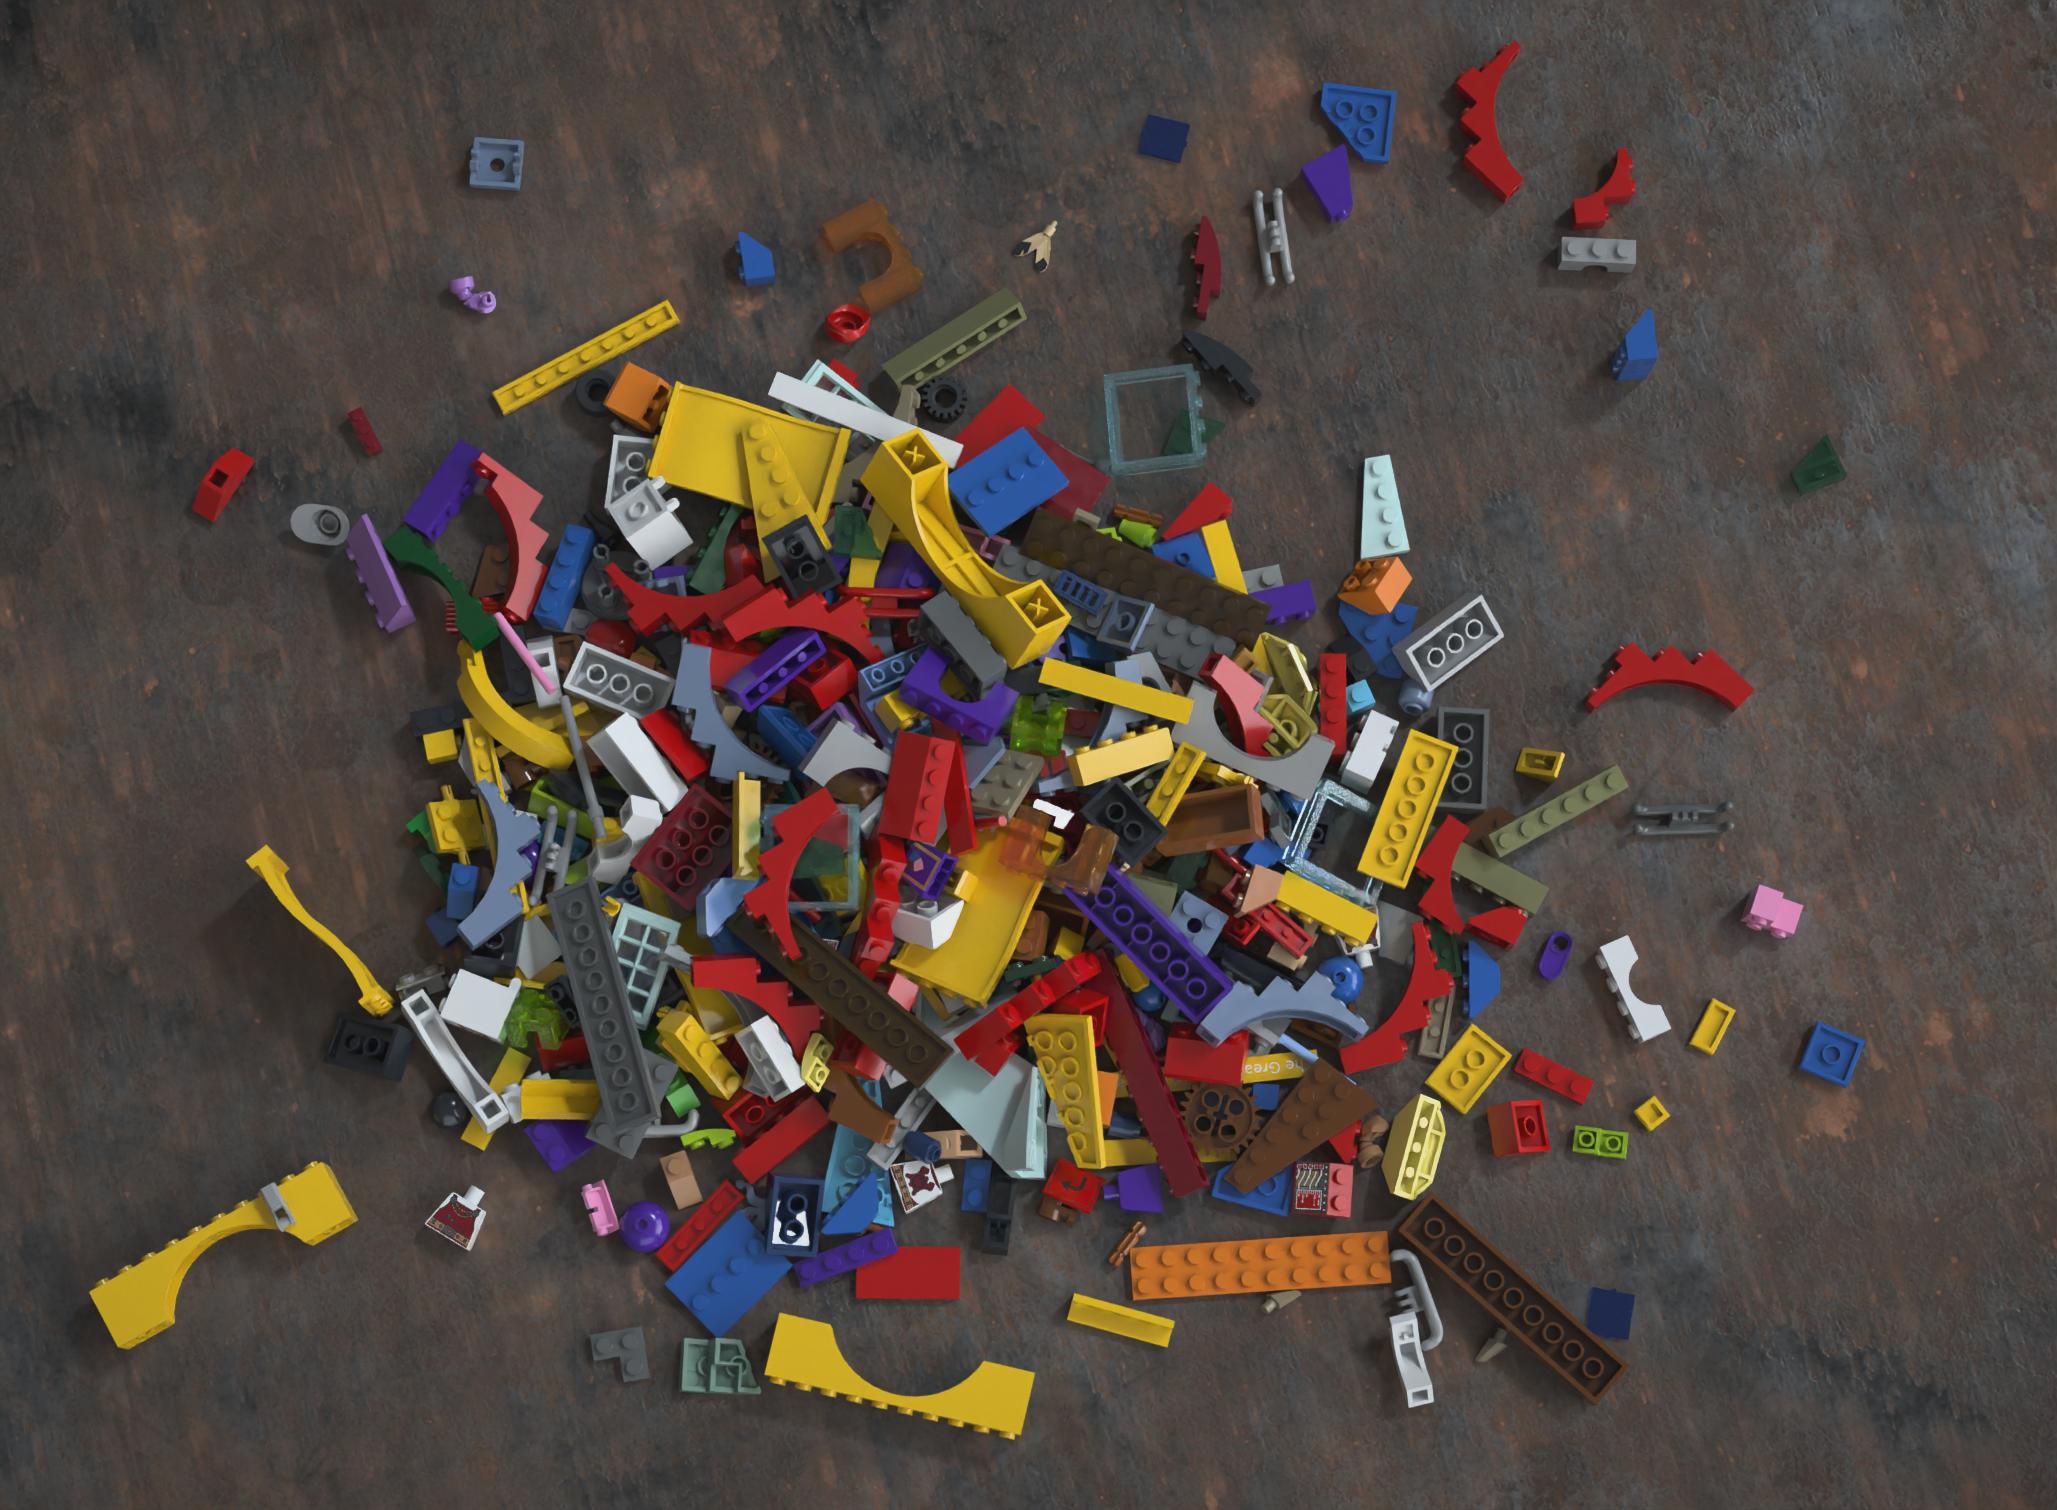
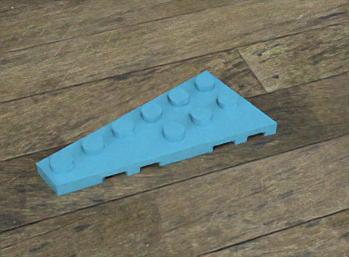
(849, 1165)

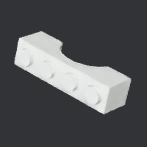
(611, 859)
(1644, 1019)

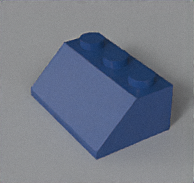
(1637, 351)
(786, 735)

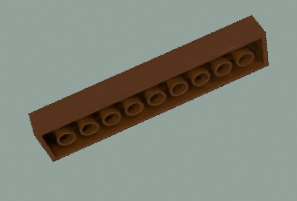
(1512, 1299)

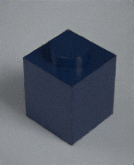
(443, 928)

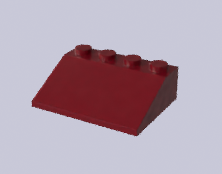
(1085, 481)
(688, 848)

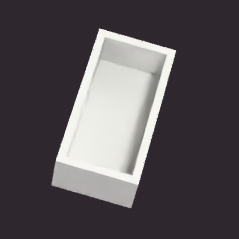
(637, 763)

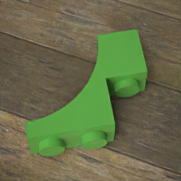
(679, 1091)

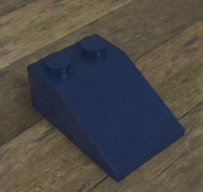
(793, 1213)

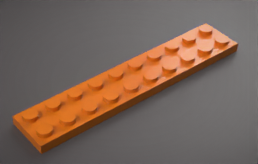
(1260, 1265)

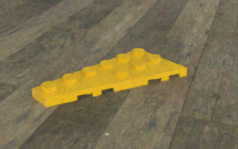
(774, 490)
(1070, 1074)

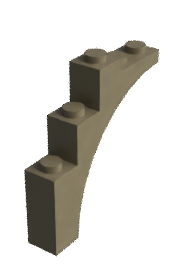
(853, 471)

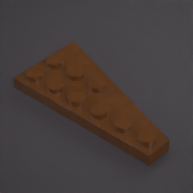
(1308, 1117)

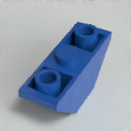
(1480, 979)
(856, 1210)

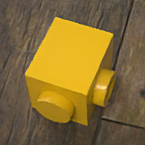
(442, 746)

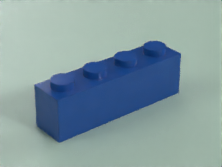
(565, 577)

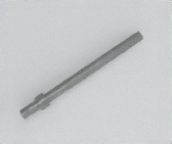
(595, 811)

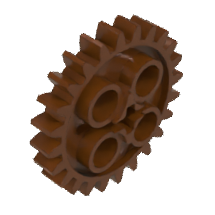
(767, 794)
(1242, 1123)

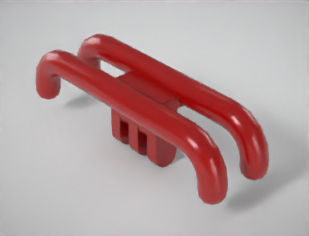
(886, 600)

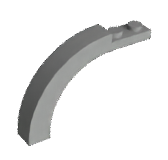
(747, 1009)

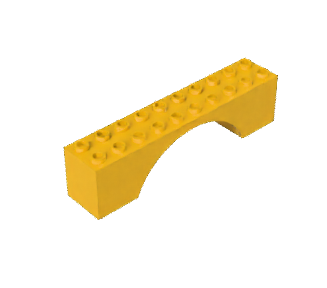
(913, 490)
(144, 1296)
(809, 1357)

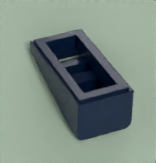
(1075, 580)

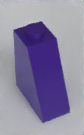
(1330, 184)

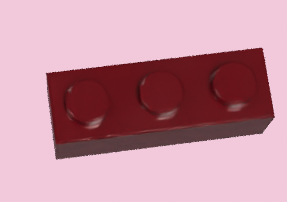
(365, 432)

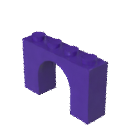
(977, 719)

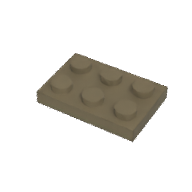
(1006, 784)

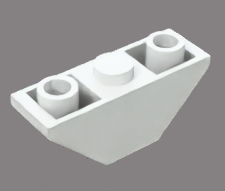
(544, 653)

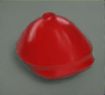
(846, 323)
(611, 636)

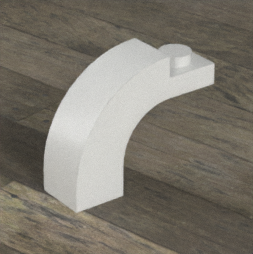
(1410, 1360)

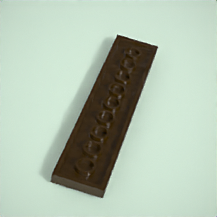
(1144, 577)
(849, 998)

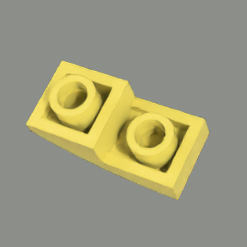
(814, 1060)

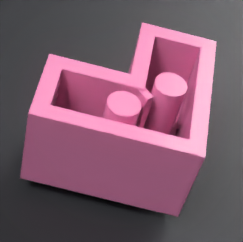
(1771, 912)

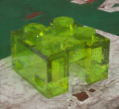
(1036, 730)
(539, 1014)

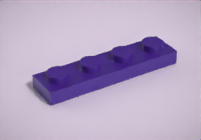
(846, 1257)

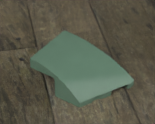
(715, 1367)

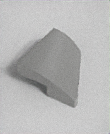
(1395, 932)

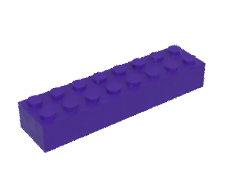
(1154, 943)

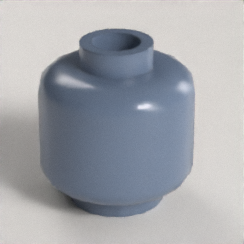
(1414, 698)

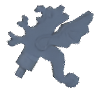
(758, 1202)

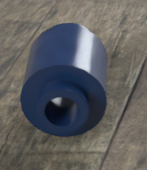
(1124, 1125)
(922, 1147)

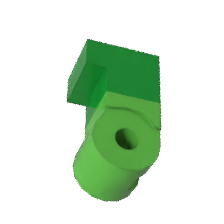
(422, 825)

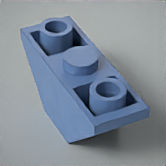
(718, 902)

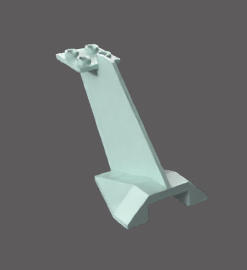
(999, 1112)

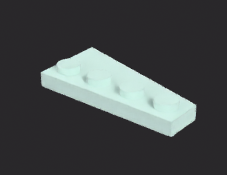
(1382, 518)

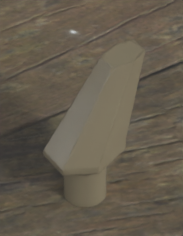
(1279, 1299)
(1492, 1346)

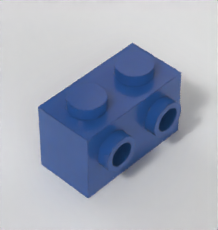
(1261, 853)

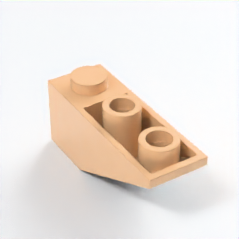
(955, 1145)

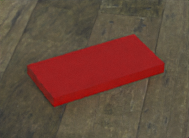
(997, 421)
(912, 1274)

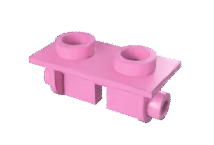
(604, 1217)

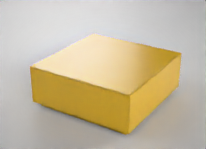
(1651, 1113)

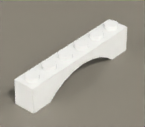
(443, 1048)

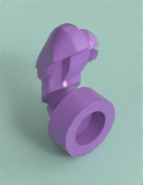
(482, 302)
(1154, 1031)

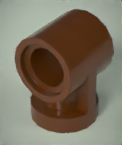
(523, 772)
(1055, 1210)

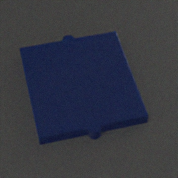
(1164, 138)
(1610, 1313)

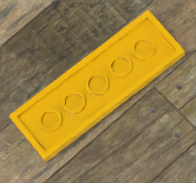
(1407, 809)

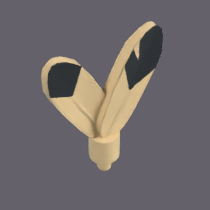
(1040, 242)

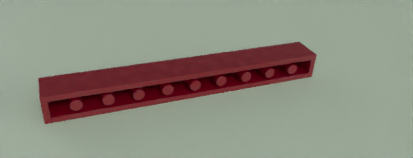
(1147, 1082)

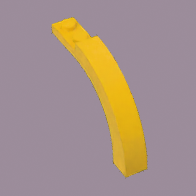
(502, 721)

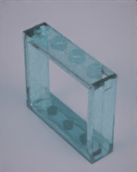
(1157, 464)
(853, 812)
(1303, 832)

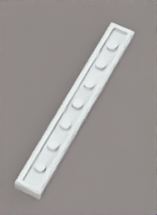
(854, 415)

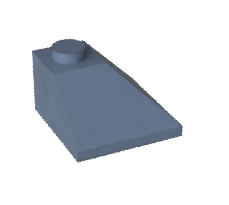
(981, 758)

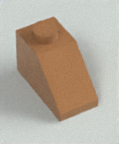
(681, 1179)

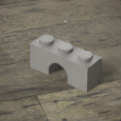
(1615, 254)
(1152, 678)

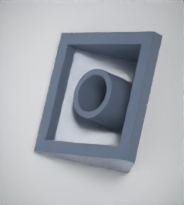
(1125, 624)

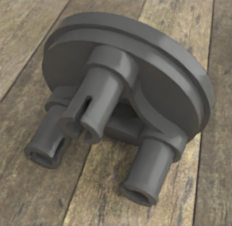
(599, 594)

